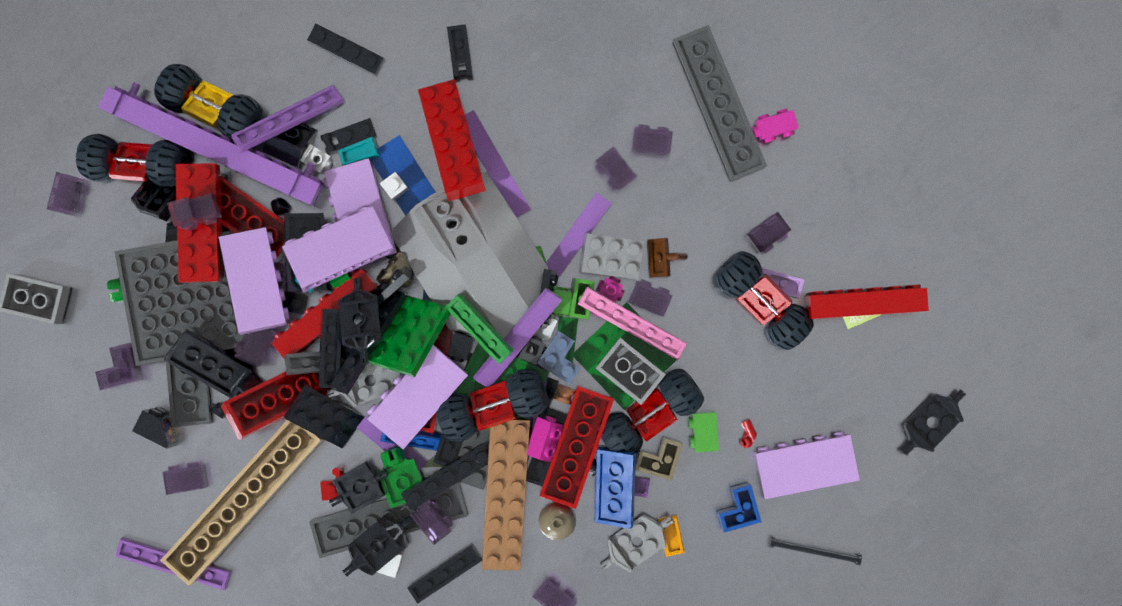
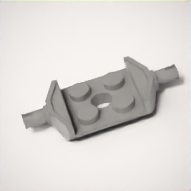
(363, 392)
(628, 555)

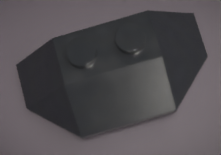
(153, 199)

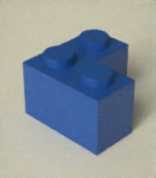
(743, 513)

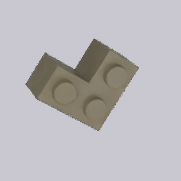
(662, 464)

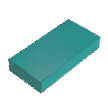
(359, 151)

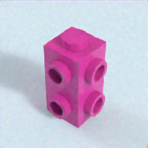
(769, 127)
(610, 289)
(544, 438)

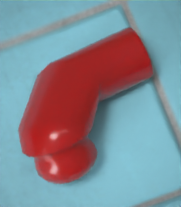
(749, 435)

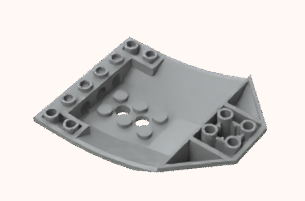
(492, 270)

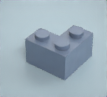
(554, 360)

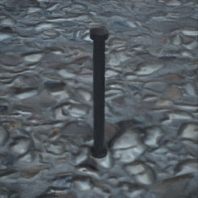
(815, 550)

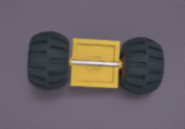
(181, 90)

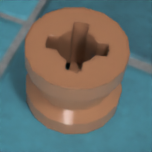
(564, 394)

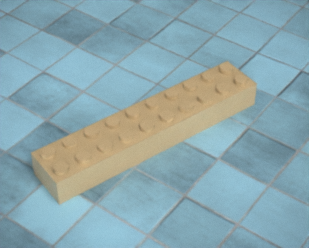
(240, 501)

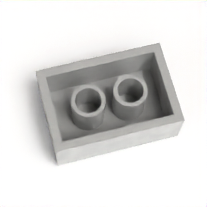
(611, 256)
(34, 298)
(630, 371)

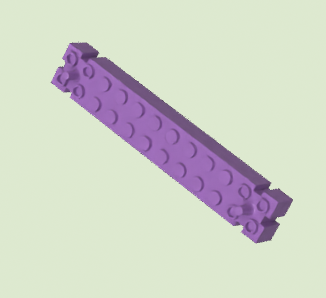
(206, 143)

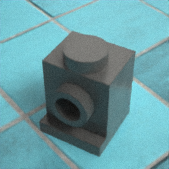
(532, 357)

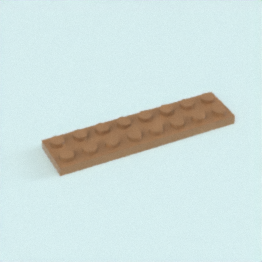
(505, 495)

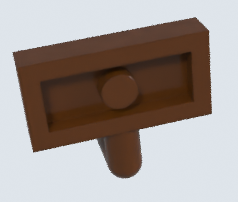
(660, 257)

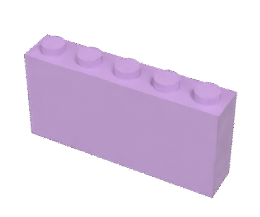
(354, 188)
(337, 248)
(253, 280)
(416, 398)
(806, 465)

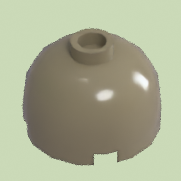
(396, 262)
(557, 521)

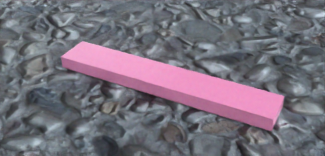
(632, 323)

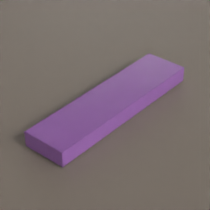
(374, 434)

